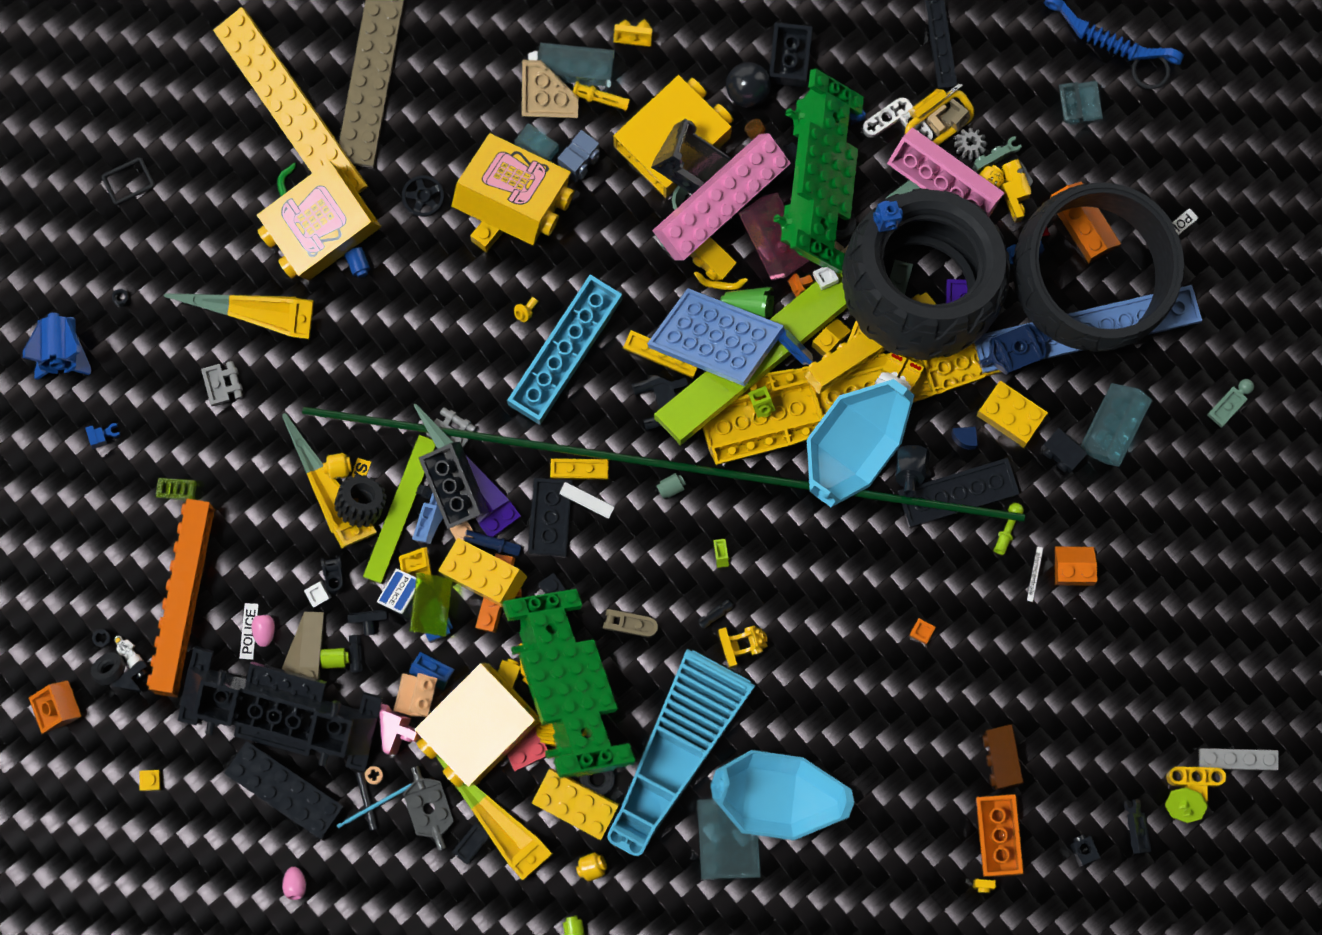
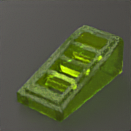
(191, 489)

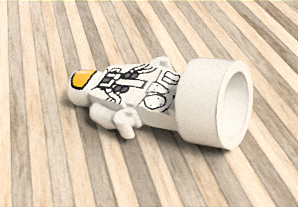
(125, 649)

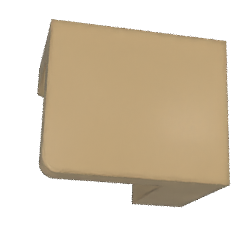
(936, 123)

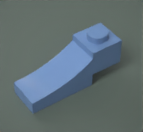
(428, 522)

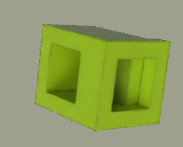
(764, 406)

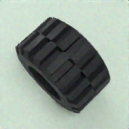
(364, 489)

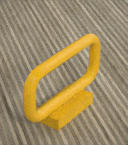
(929, 102)

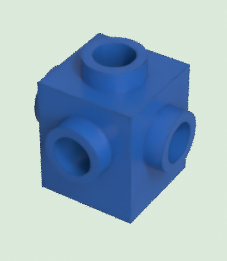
(887, 216)

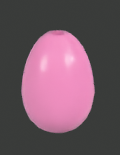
(263, 629)
(294, 884)

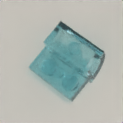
(1080, 102)

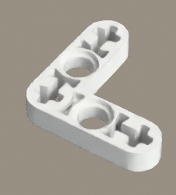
(902, 115)

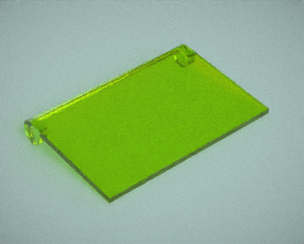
(430, 604)

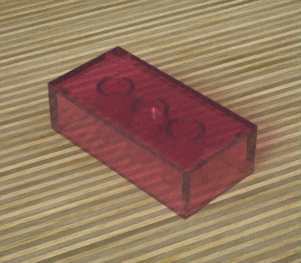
(766, 236)

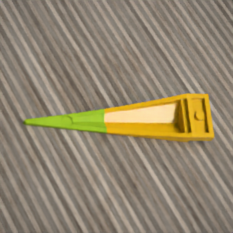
(516, 843)

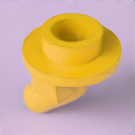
(523, 312)

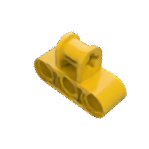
(1205, 780)

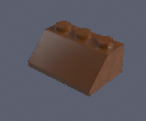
(1002, 757)

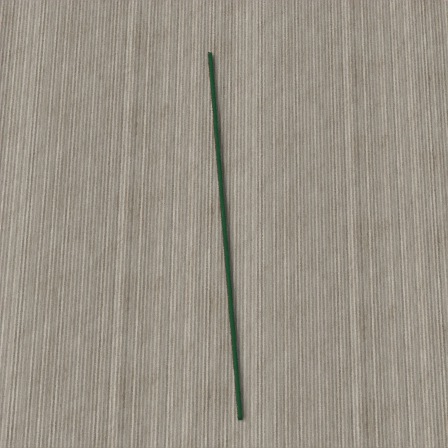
(657, 463)

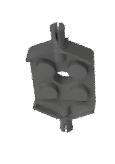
(423, 792)

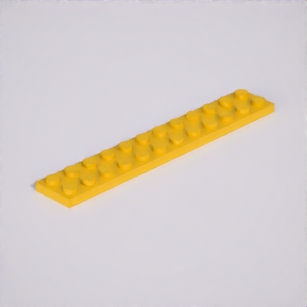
(283, 96)

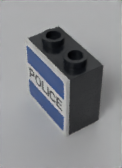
(399, 594)

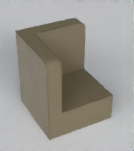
(956, 116)

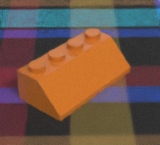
(1088, 229)
(999, 836)

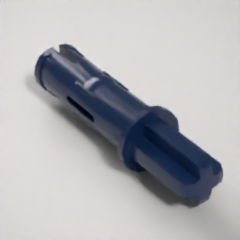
(492, 543)

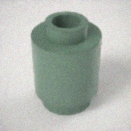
(671, 486)

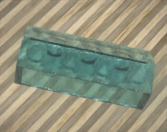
(579, 64)
(1116, 424)

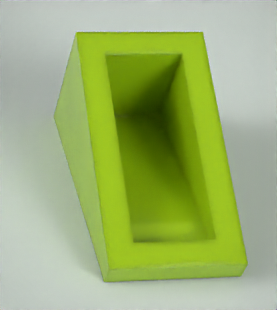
(721, 553)

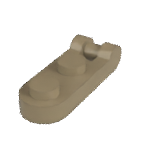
(630, 623)

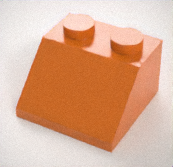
(1075, 566)
(54, 706)

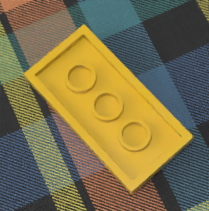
(575, 804)

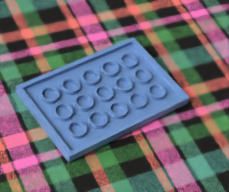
(716, 337)

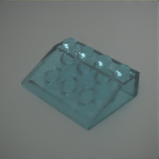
(723, 848)

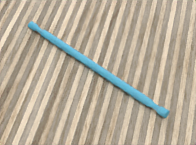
(373, 806)

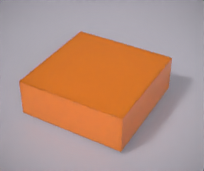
(922, 631)

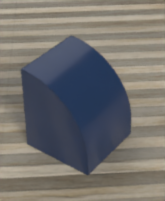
(965, 437)

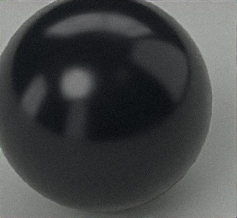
(748, 84)

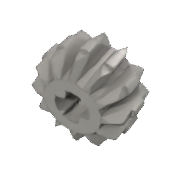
(963, 141)

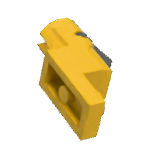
(1016, 188)

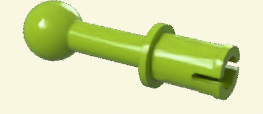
(1005, 537)

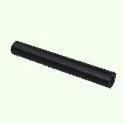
(366, 800)

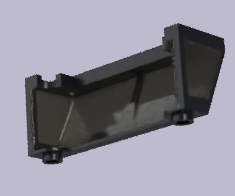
(693, 161)

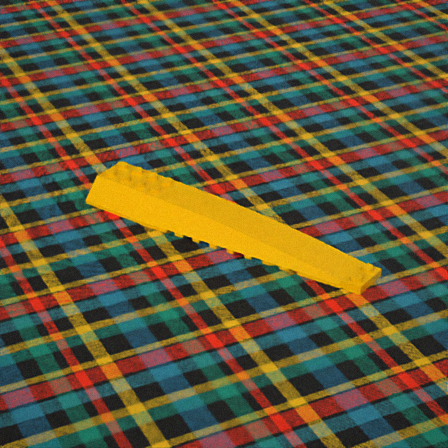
(799, 408)

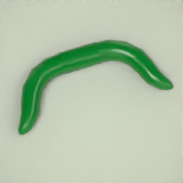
(281, 185)

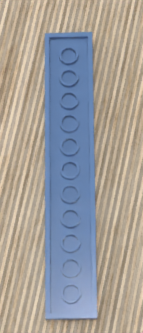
(1109, 316)

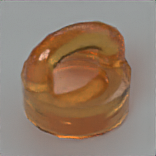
(754, 128)

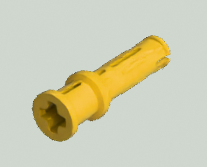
(621, 103)

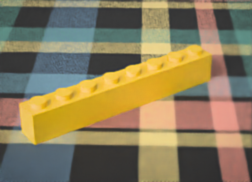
(847, 357)

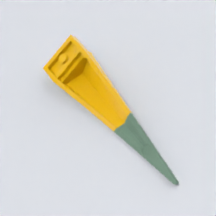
(282, 314)
(326, 491)

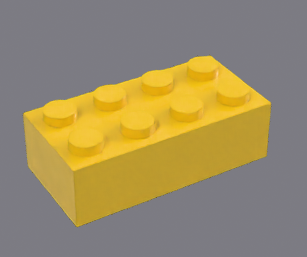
(482, 573)

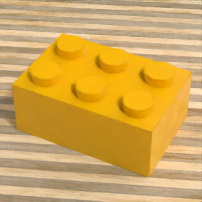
(1012, 414)

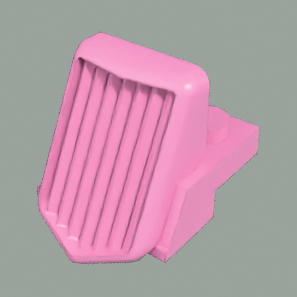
(394, 729)

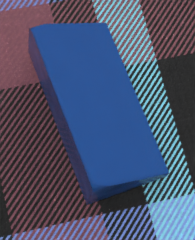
(796, 348)
(431, 667)

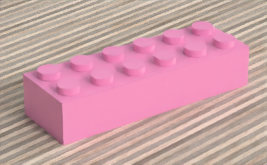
(938, 170)

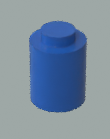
(357, 262)

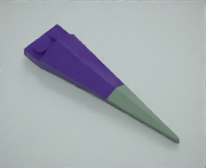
(500, 509)

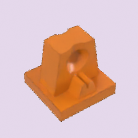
(798, 284)

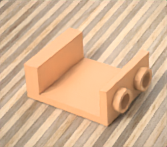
(415, 695)

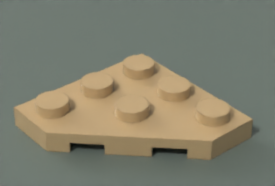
(545, 92)

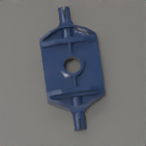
(1005, 356)

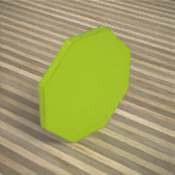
(1186, 805)

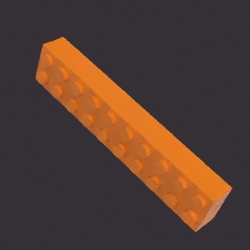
(181, 597)

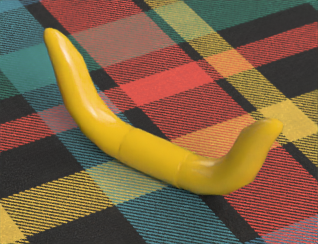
(720, 285)

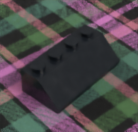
(453, 484)

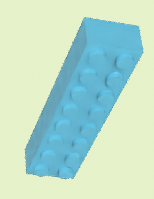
(564, 349)

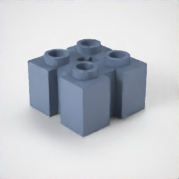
(579, 155)

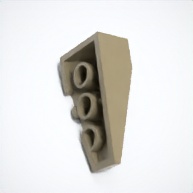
(306, 646)

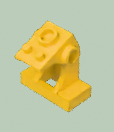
(757, 641)

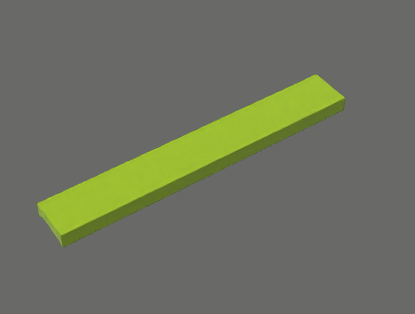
(712, 393)

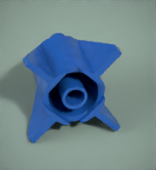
(56, 347)

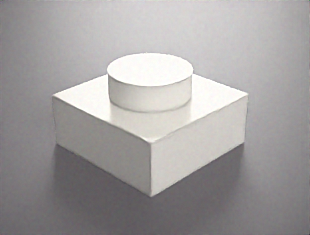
(825, 277)
(317, 594)

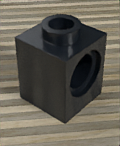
(1084, 859)

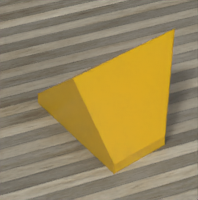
(416, 562)

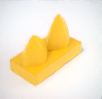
(633, 35)

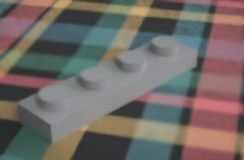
(1239, 759)

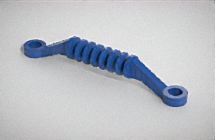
(1135, 52)

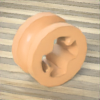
(379, 778)

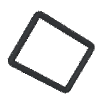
(133, 194)

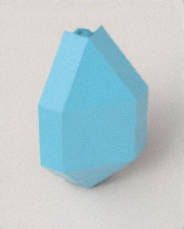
(856, 440)
(779, 795)

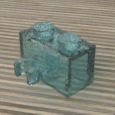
(536, 143)

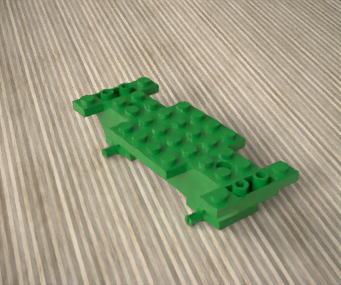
(822, 170)
(566, 684)

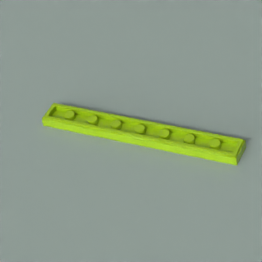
(398, 512)

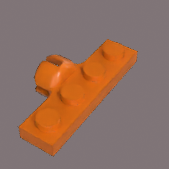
(489, 611)

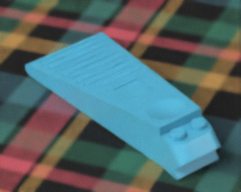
(689, 726)

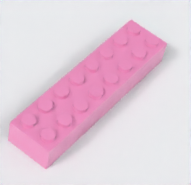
(721, 197)

